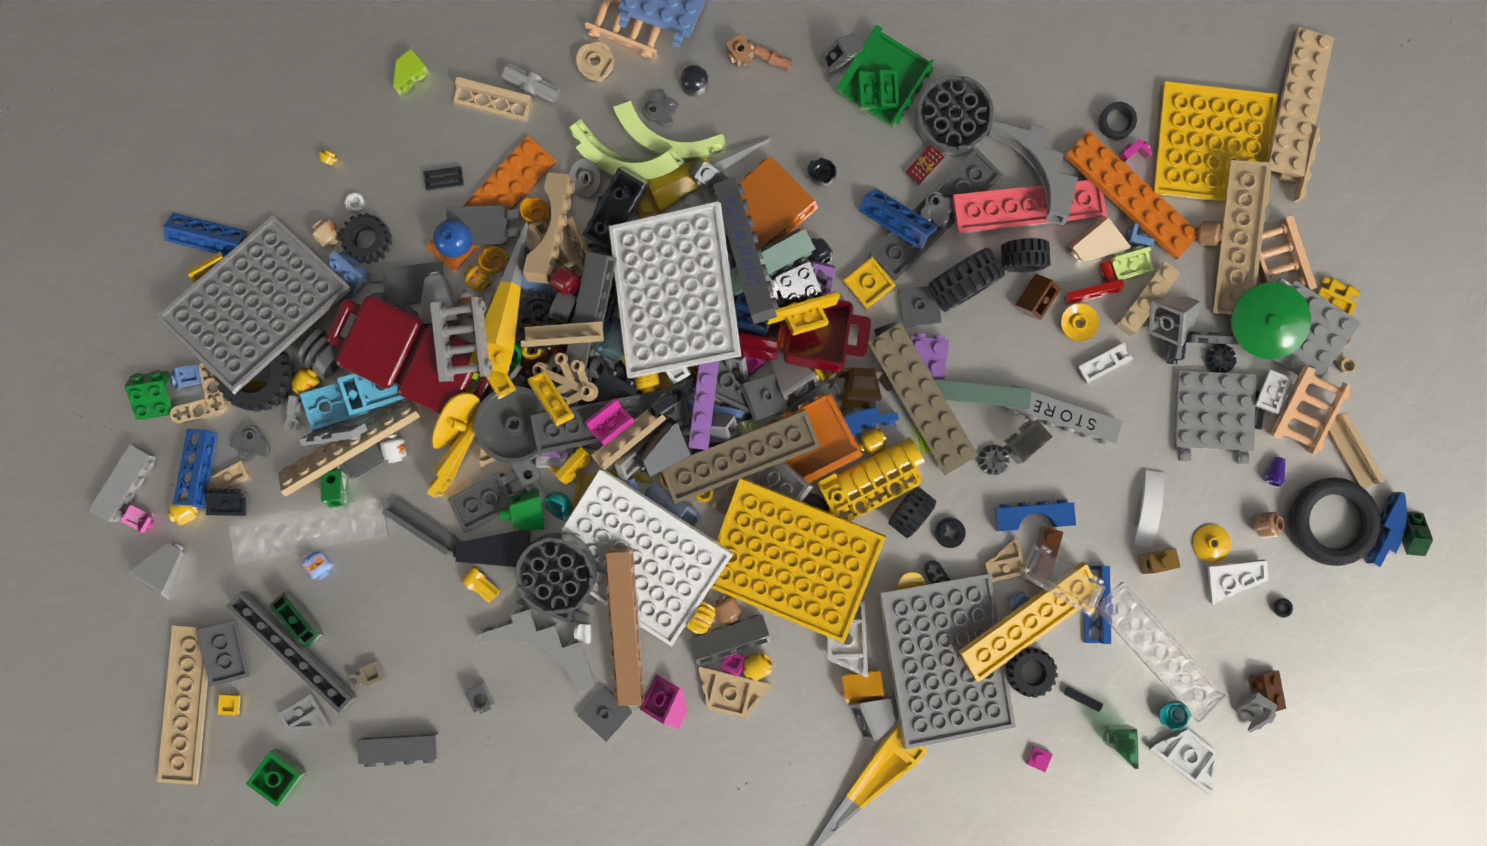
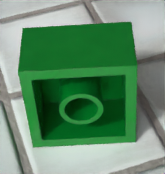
(276, 777)

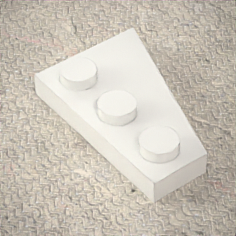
(1234, 577)

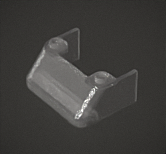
(1062, 580)

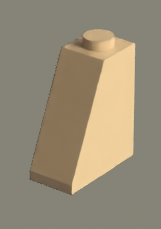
(1098, 241)

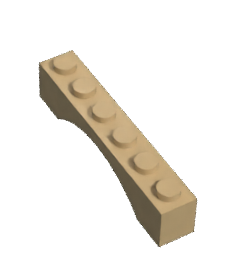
(541, 260)

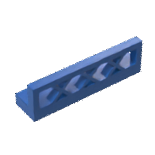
(896, 219)
(202, 237)
(199, 468)
(1104, 628)

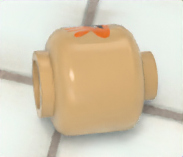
(325, 233)

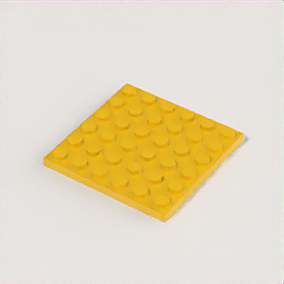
(1205, 131)

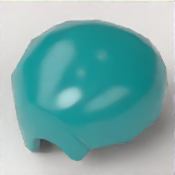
(558, 504)
(1174, 715)

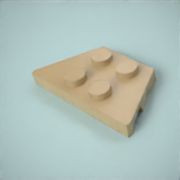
(731, 693)

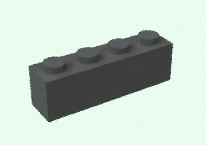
(730, 640)
(397, 749)

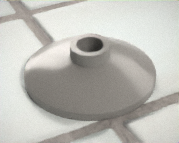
(579, 174)

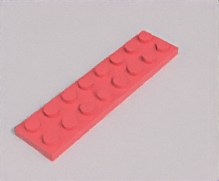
(1021, 207)

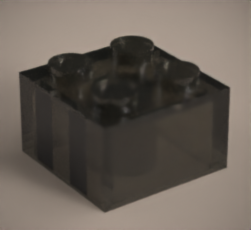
(1026, 441)

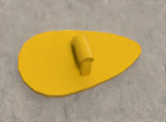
(454, 418)

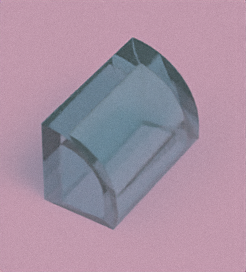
(612, 346)

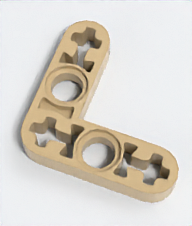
(206, 403)

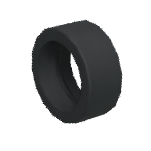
(1128, 110)

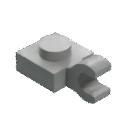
(294, 407)

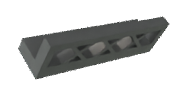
(421, 526)

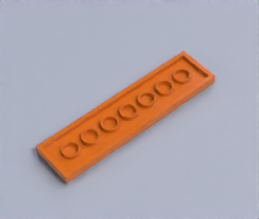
(506, 187)
(1132, 194)

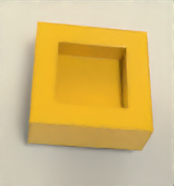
(229, 704)

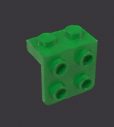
(149, 394)

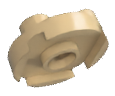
(585, 65)

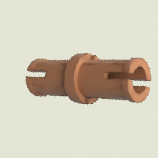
(772, 57)

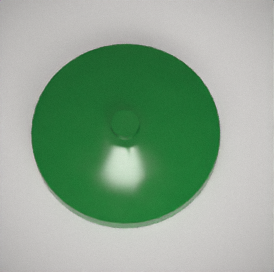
(1270, 320)

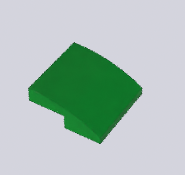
(877, 90)

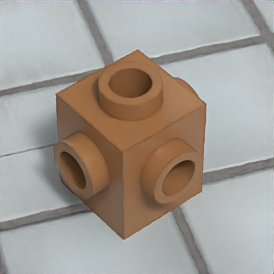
(740, 50)

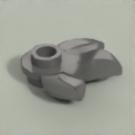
(663, 108)
(939, 212)
(249, 446)

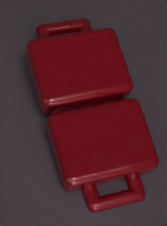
(393, 348)
(816, 349)

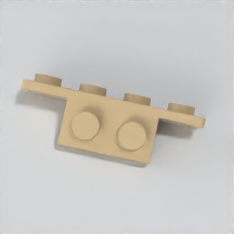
(1301, 190)

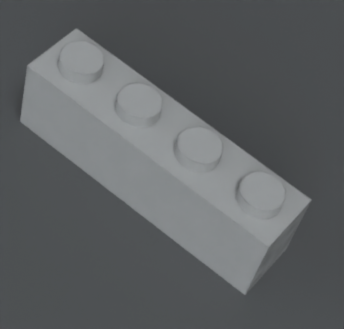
(122, 483)

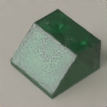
(1123, 742)

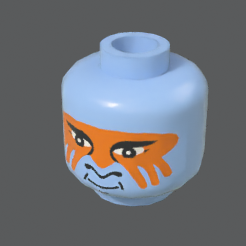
(316, 565)

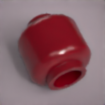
(564, 281)

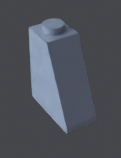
(665, 500)

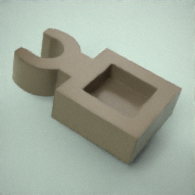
(368, 674)

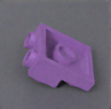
(933, 353)

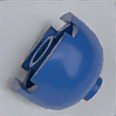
(452, 238)

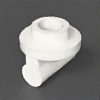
(582, 632)

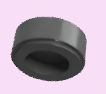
(596, 368)

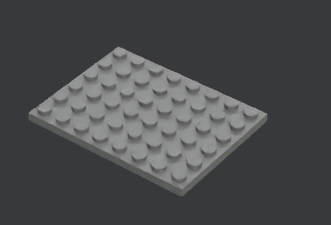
(253, 304)
(930, 679)

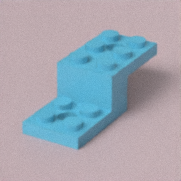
(348, 400)

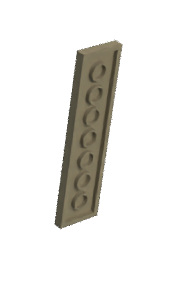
(922, 399)
(740, 457)

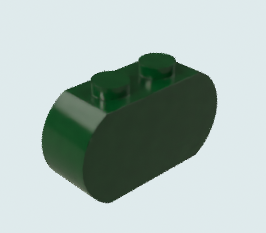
(296, 619)

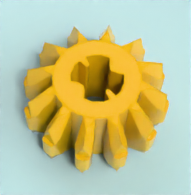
(702, 618)

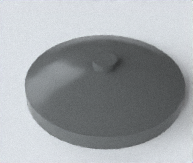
(505, 425)

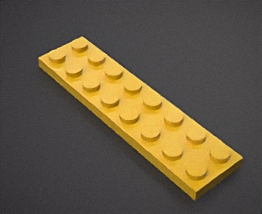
(1017, 631)

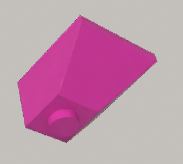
(665, 702)

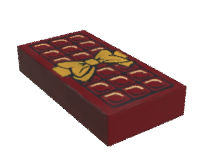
(924, 165)

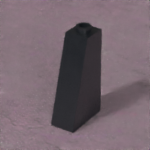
(493, 550)

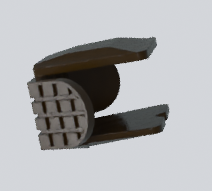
(862, 386)

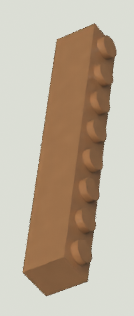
(625, 626)

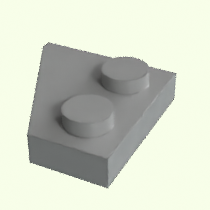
(304, 715)

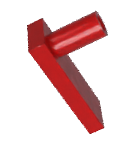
(1109, 287)

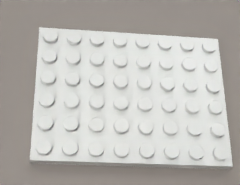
(674, 290)
(671, 557)

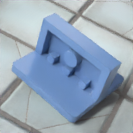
(348, 271)

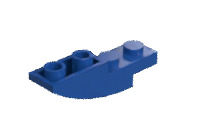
(868, 419)
(1393, 522)

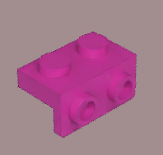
(609, 422)

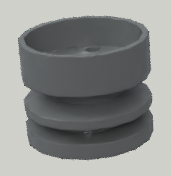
(319, 353)

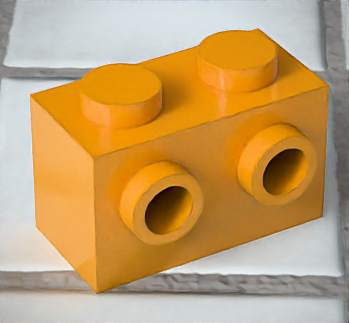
(862, 688)

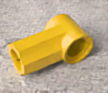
(477, 582)

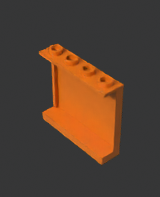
(775, 201)
(833, 434)

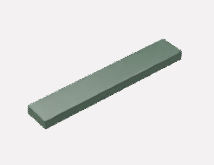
(985, 394)

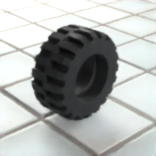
(966, 279)
(271, 394)

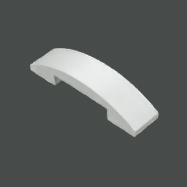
(1150, 509)

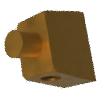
(1160, 561)

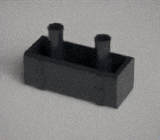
(616, 205)

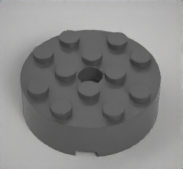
(956, 95)
(561, 554)

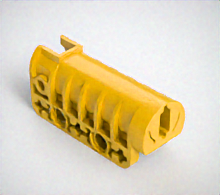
(870, 476)

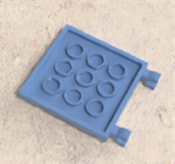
(671, 15)

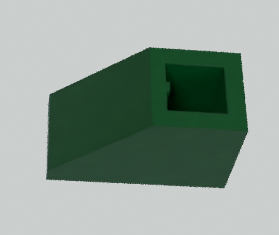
(1416, 535)

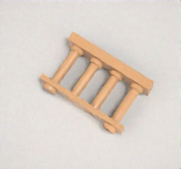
(595, 31)
(1294, 247)
(1298, 395)

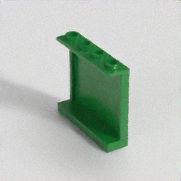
(887, 54)

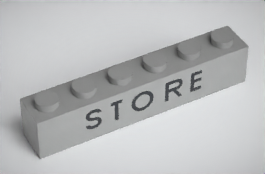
(1070, 418)

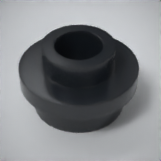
(1288, 607)

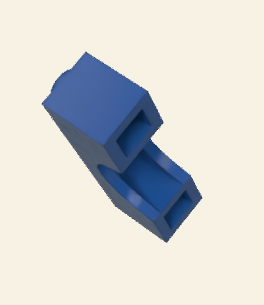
(1059, 514)

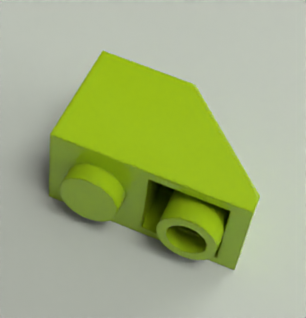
(408, 71)

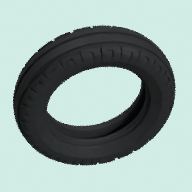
(1368, 515)

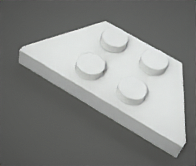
(853, 652)
(1189, 757)

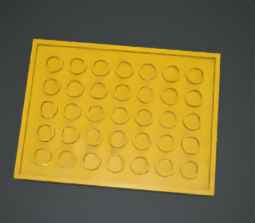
(796, 559)

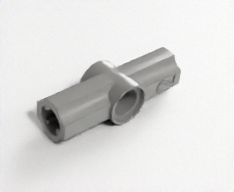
(530, 83)

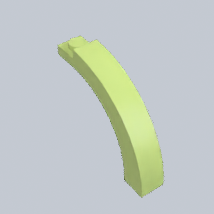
(656, 144)
(610, 161)

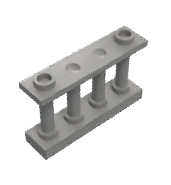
(442, 345)

